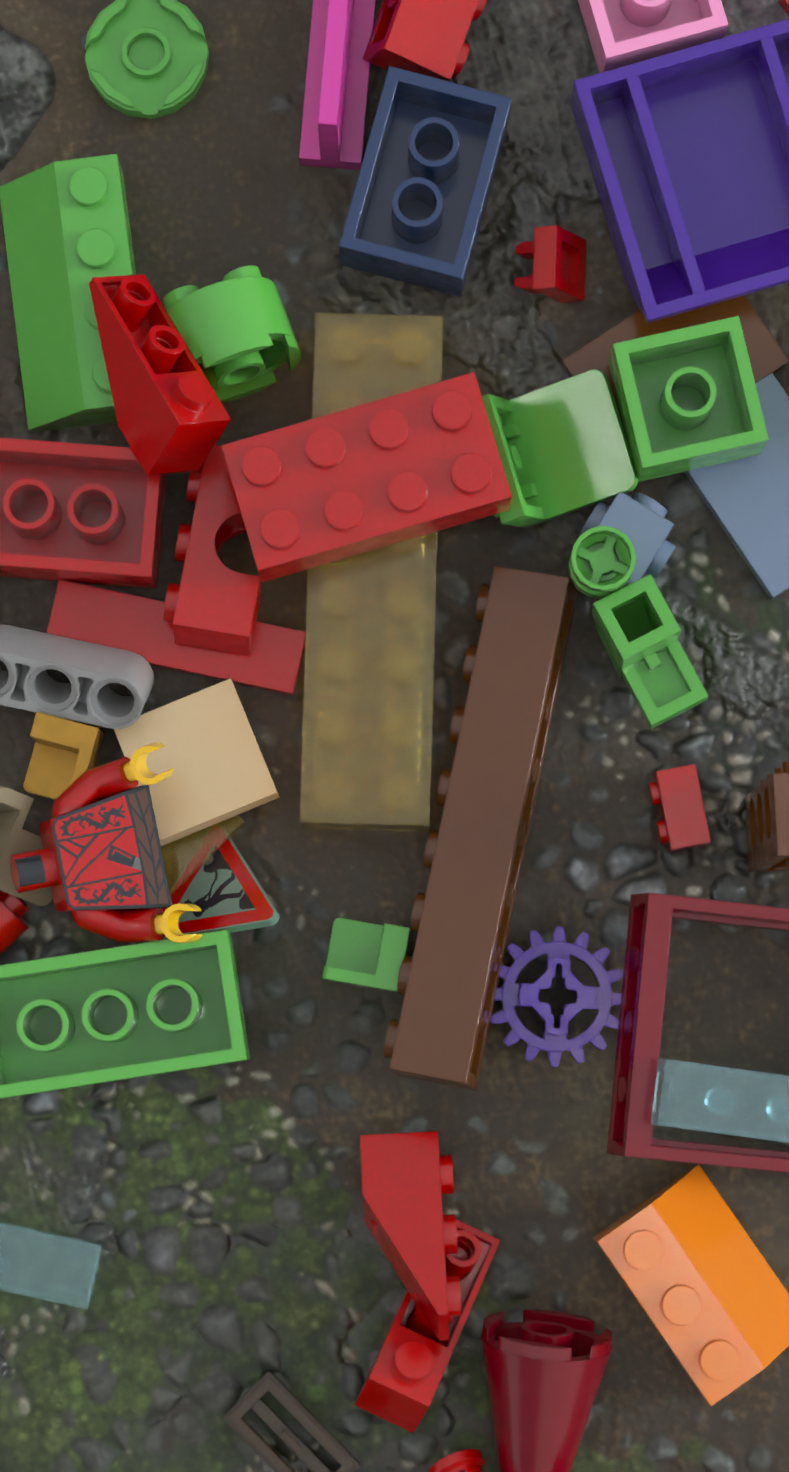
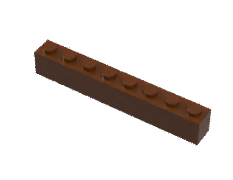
(482, 828)

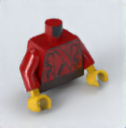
(107, 855)

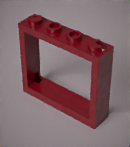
(642, 1028)

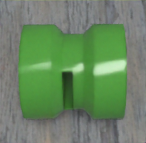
(606, 551)

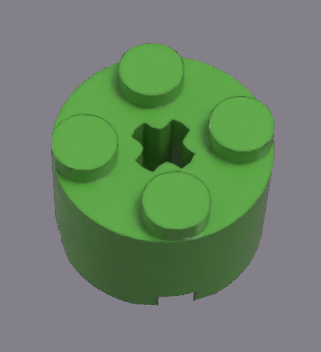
(235, 331)

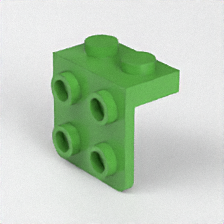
(561, 448)

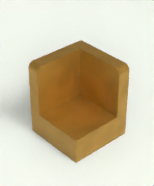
(60, 754)

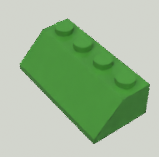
(59, 234)

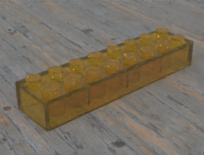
(370, 612)

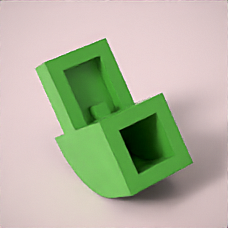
(646, 651)

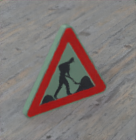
(226, 894)

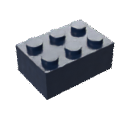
(424, 181)

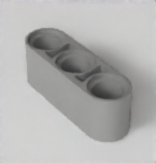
(89, 670)

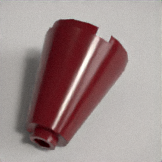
(542, 1386)

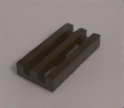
(253, 1400)

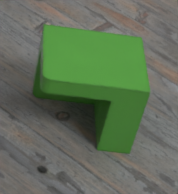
(366, 954)

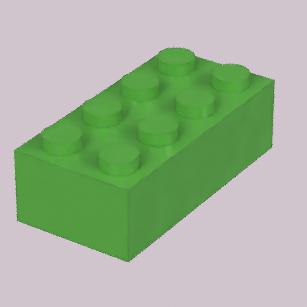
(119, 1014)

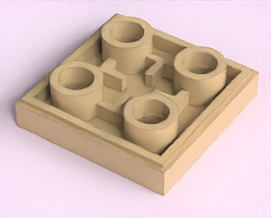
(212, 756)

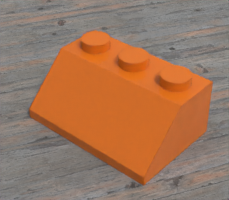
(701, 1283)

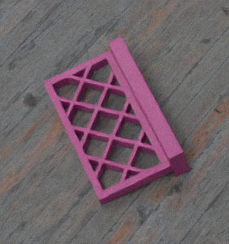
(336, 84)

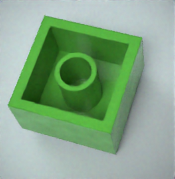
(688, 398)

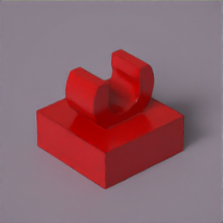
(557, 264)

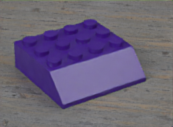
(694, 168)

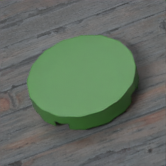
(146, 56)

